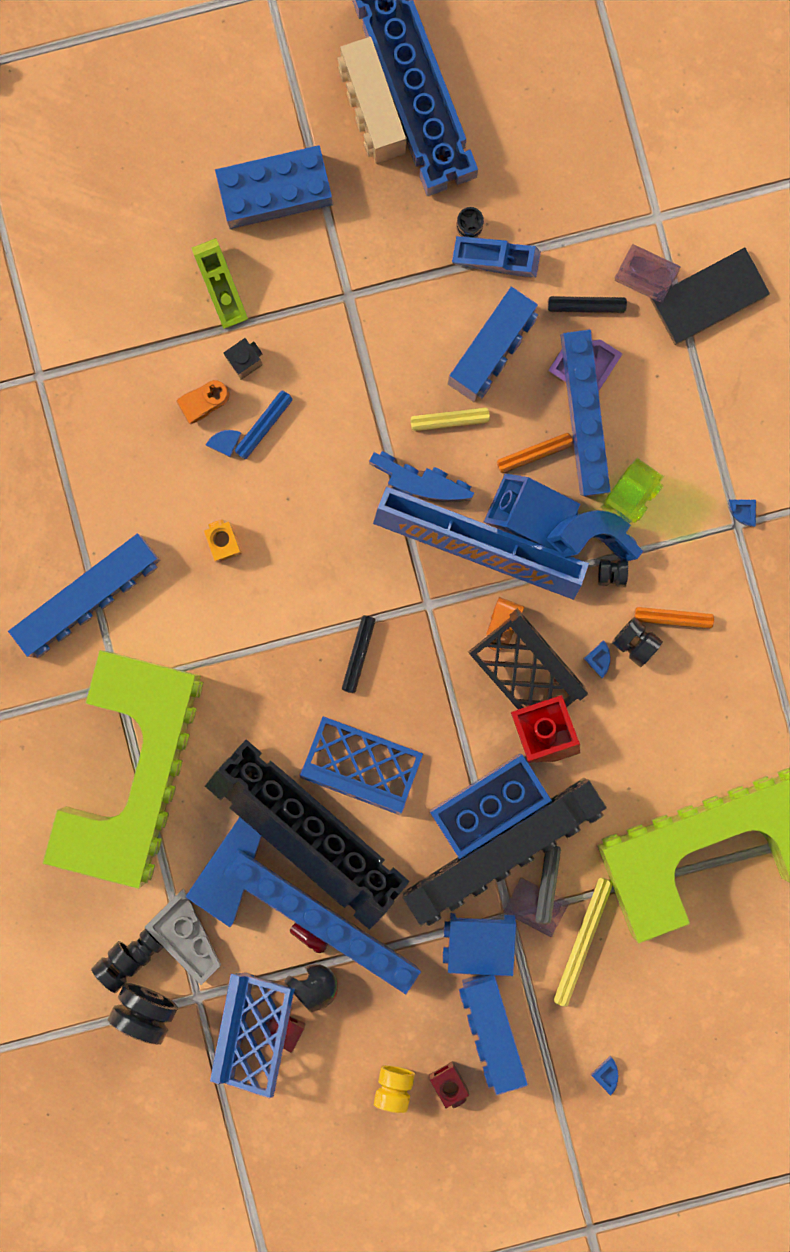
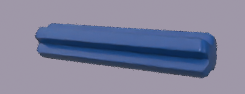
(263, 424)

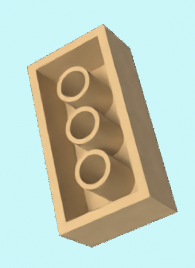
(373, 100)

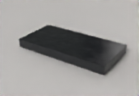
(711, 296)

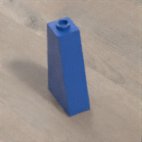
(215, 891)

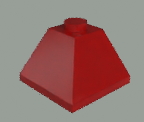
(546, 731)

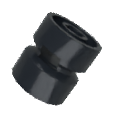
(645, 647)
(122, 961)

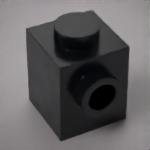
(244, 357)

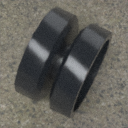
(142, 1013)

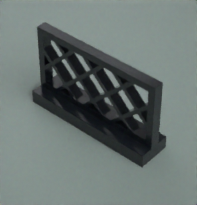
(541, 651)

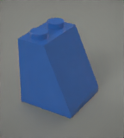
(529, 509)

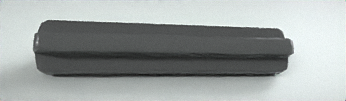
(548, 886)

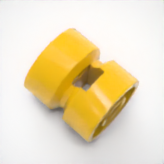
(393, 1093)

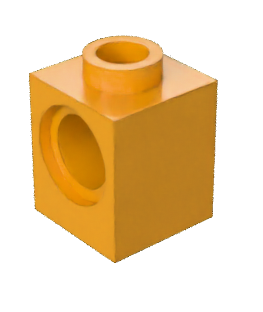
(231, 549)

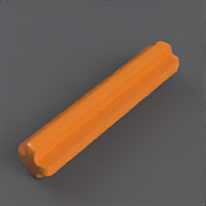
(535, 452)
(674, 617)

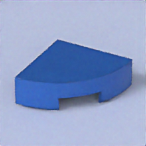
(224, 441)
(743, 511)
(599, 659)
(607, 1075)

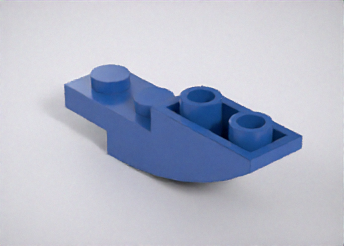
(431, 486)

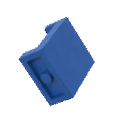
(480, 945)

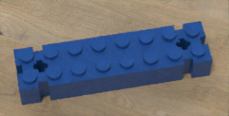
(418, 92)

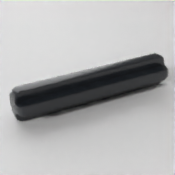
(587, 304)
(358, 654)

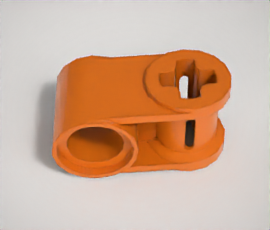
(199, 404)
(500, 615)

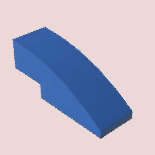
(496, 256)

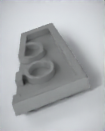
(184, 937)

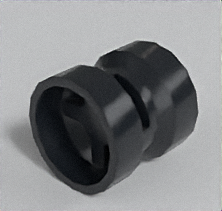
(471, 218)
(613, 573)
(144, 948)

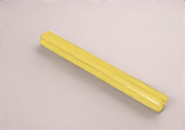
(583, 942)

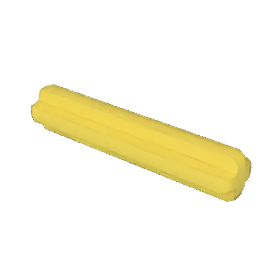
(450, 419)

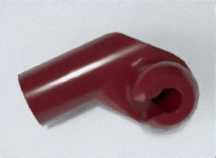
(308, 938)

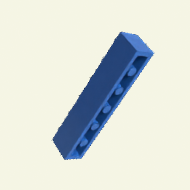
(585, 412)
(84, 596)

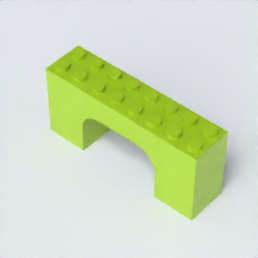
(124, 845)
(646, 858)

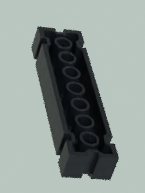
(307, 834)
(496, 857)

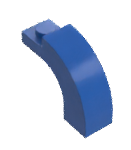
(574, 533)

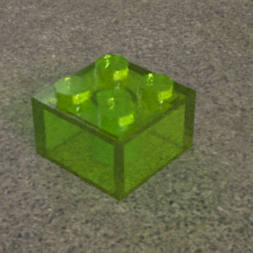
(632, 491)

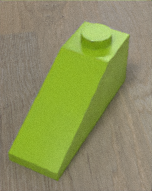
(219, 283)

